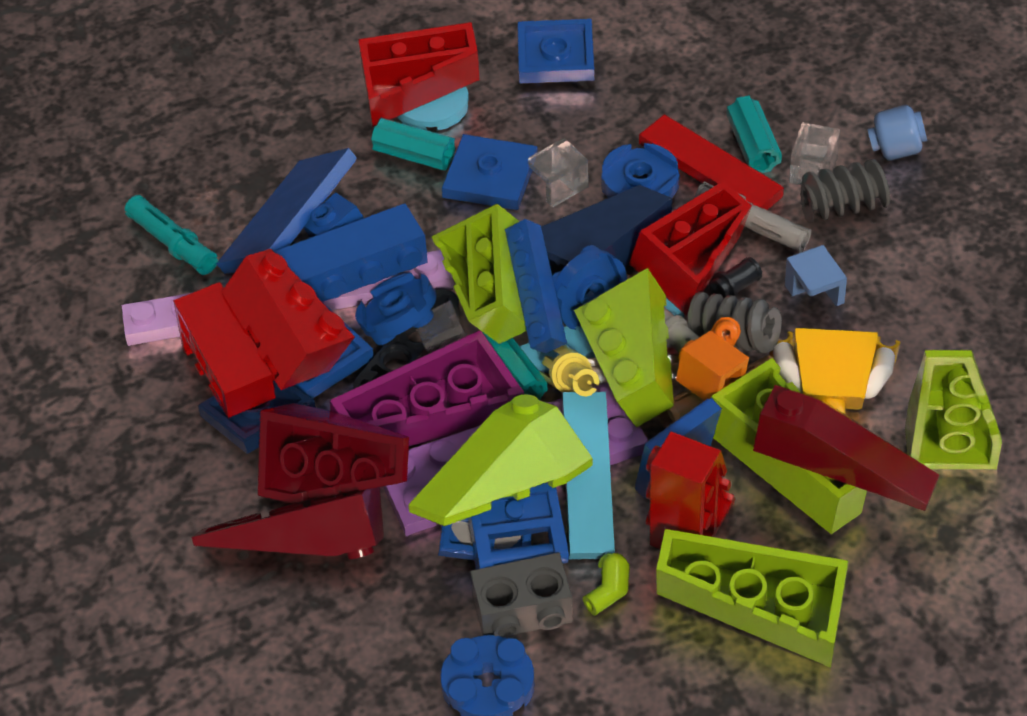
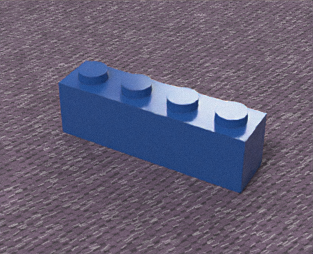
(358, 253)

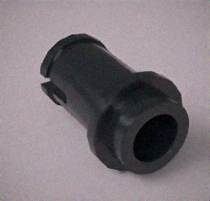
(735, 278)

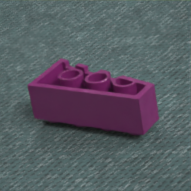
(435, 393)

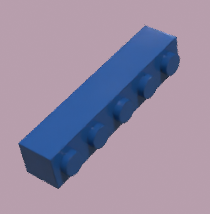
(535, 286)

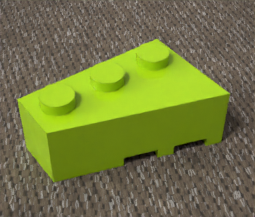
(483, 272)
(631, 345)

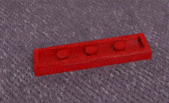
(710, 163)

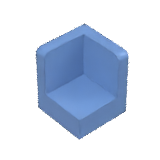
(815, 273)

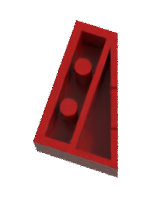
(417, 67)
(691, 243)
(286, 318)
(224, 351)
(686, 488)

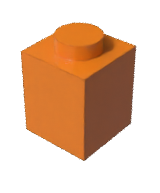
(709, 365)

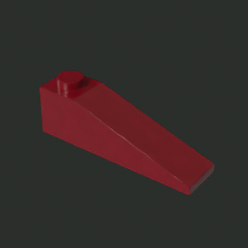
(834, 445)
(325, 454)
(326, 528)

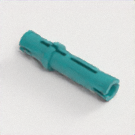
(181, 242)

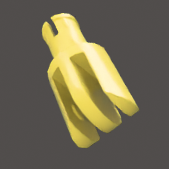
(570, 372)

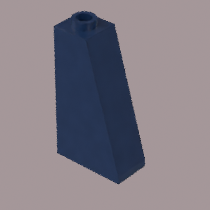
(609, 225)

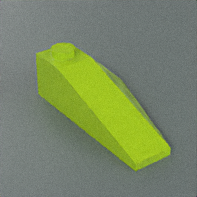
(951, 414)
(505, 457)

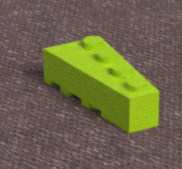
(818, 496)
(757, 588)

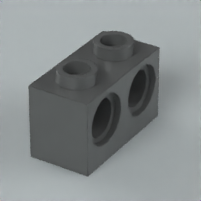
(520, 587)

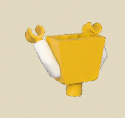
(836, 364)

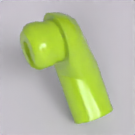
(614, 583)

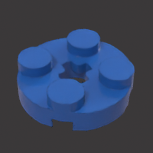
(652, 160)
(591, 270)
(396, 307)
(487, 655)

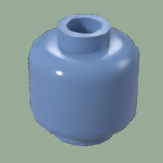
(898, 132)

